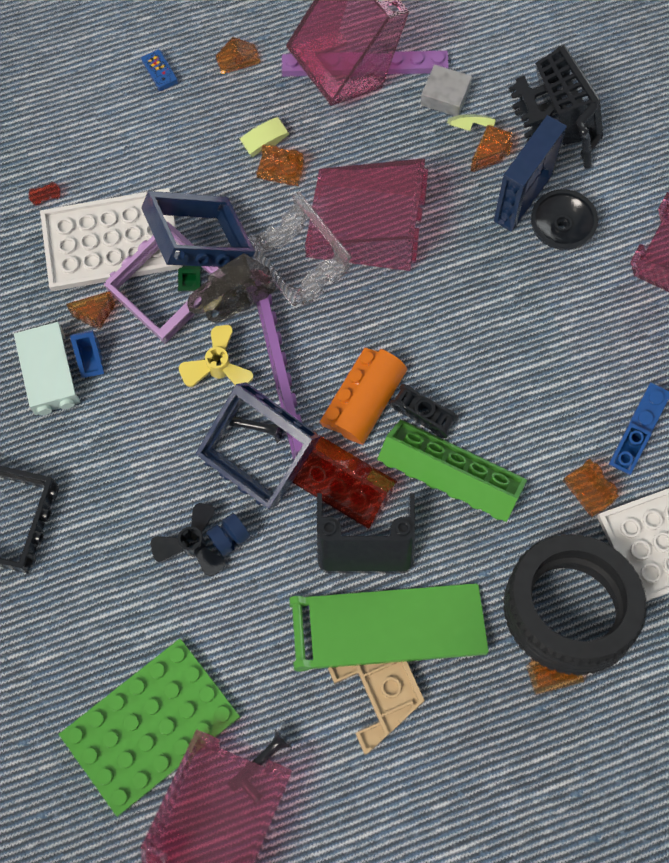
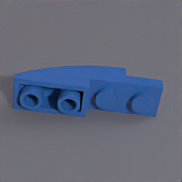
(639, 429)

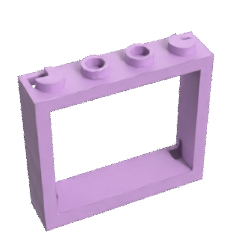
(130, 266)

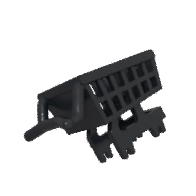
(582, 118)

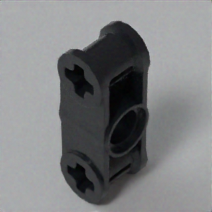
(433, 420)

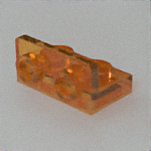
(281, 165)
(591, 488)
(548, 680)

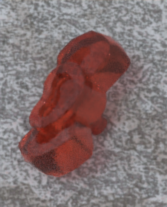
(49, 190)

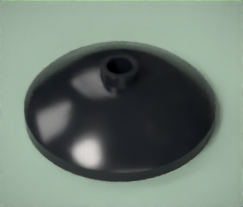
(565, 209)

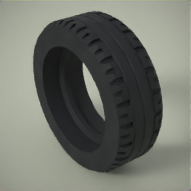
(602, 564)

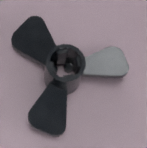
(167, 547)

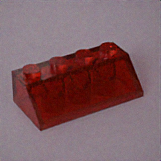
(345, 482)

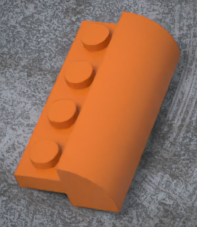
(364, 394)

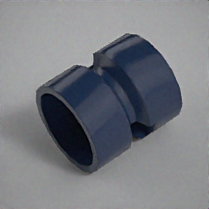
(228, 534)

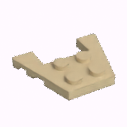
(391, 693)

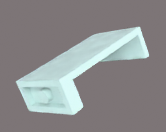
(45, 369)

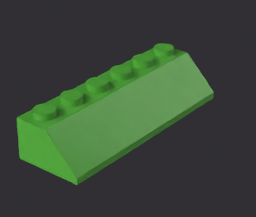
(452, 470)

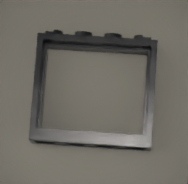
(41, 516)

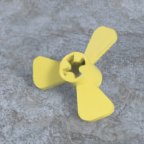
(194, 371)

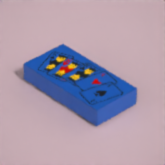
(159, 70)

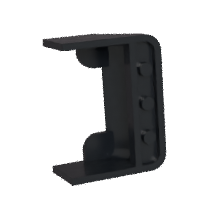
(366, 553)

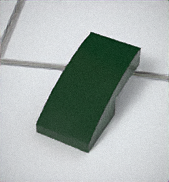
(189, 278)

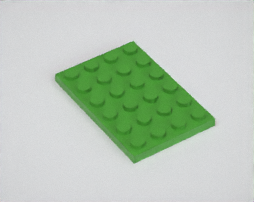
(146, 726)

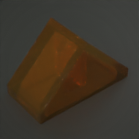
(237, 55)
(93, 309)

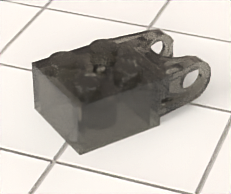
(233, 289)

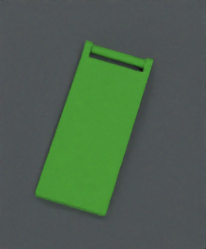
(390, 626)

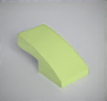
(466, 121)
(267, 133)

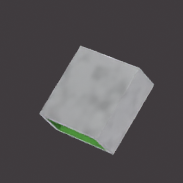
(446, 90)

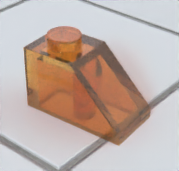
(492, 148)

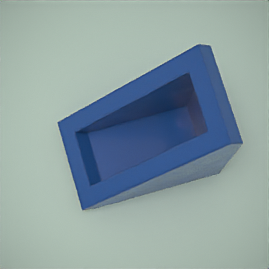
(87, 353)

